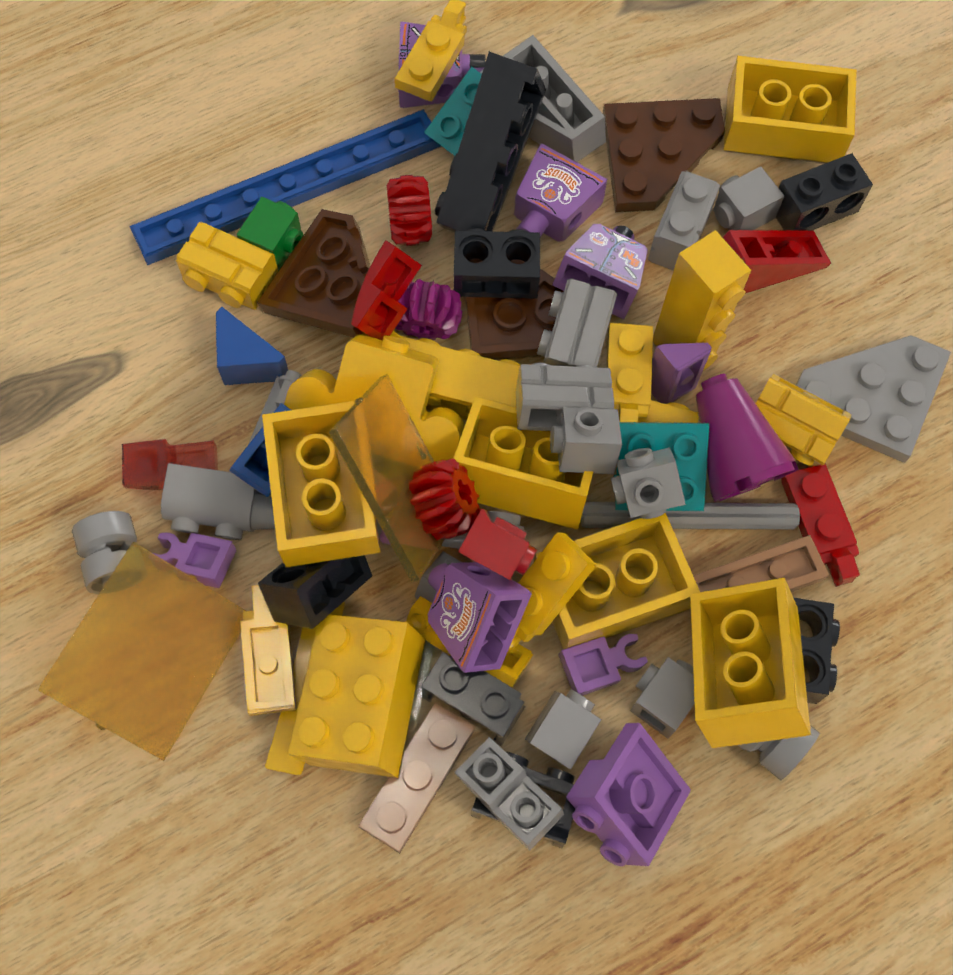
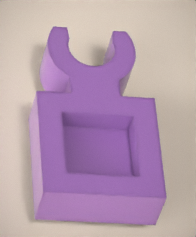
(200, 556)
(595, 666)

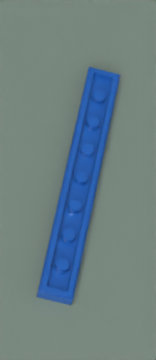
(289, 183)

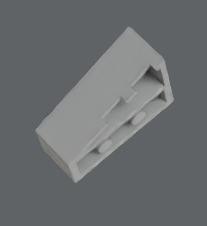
(566, 115)

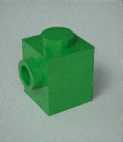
(272, 228)

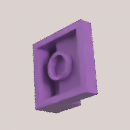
(629, 798)

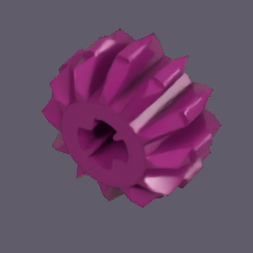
(431, 310)

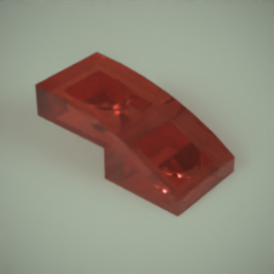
(147, 461)

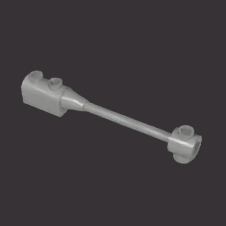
(226, 502)

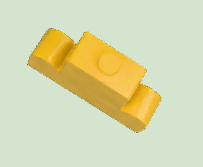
(411, 374)

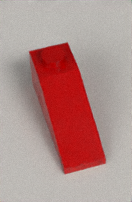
(777, 255)

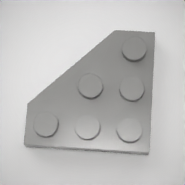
(884, 391)

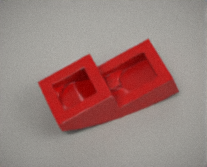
(387, 279)

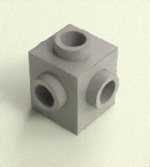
(648, 483)

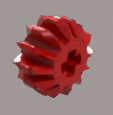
(409, 210)
(444, 499)

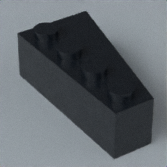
(491, 145)

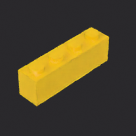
(702, 295)

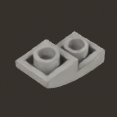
(509, 793)

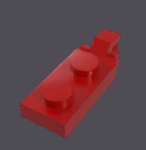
(824, 520)

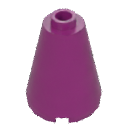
(741, 441)

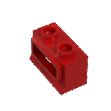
(498, 545)

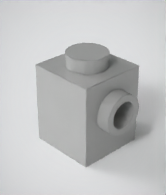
(747, 201)
(587, 440)
(665, 696)
(564, 727)

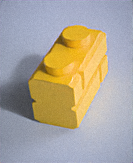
(226, 266)
(802, 420)

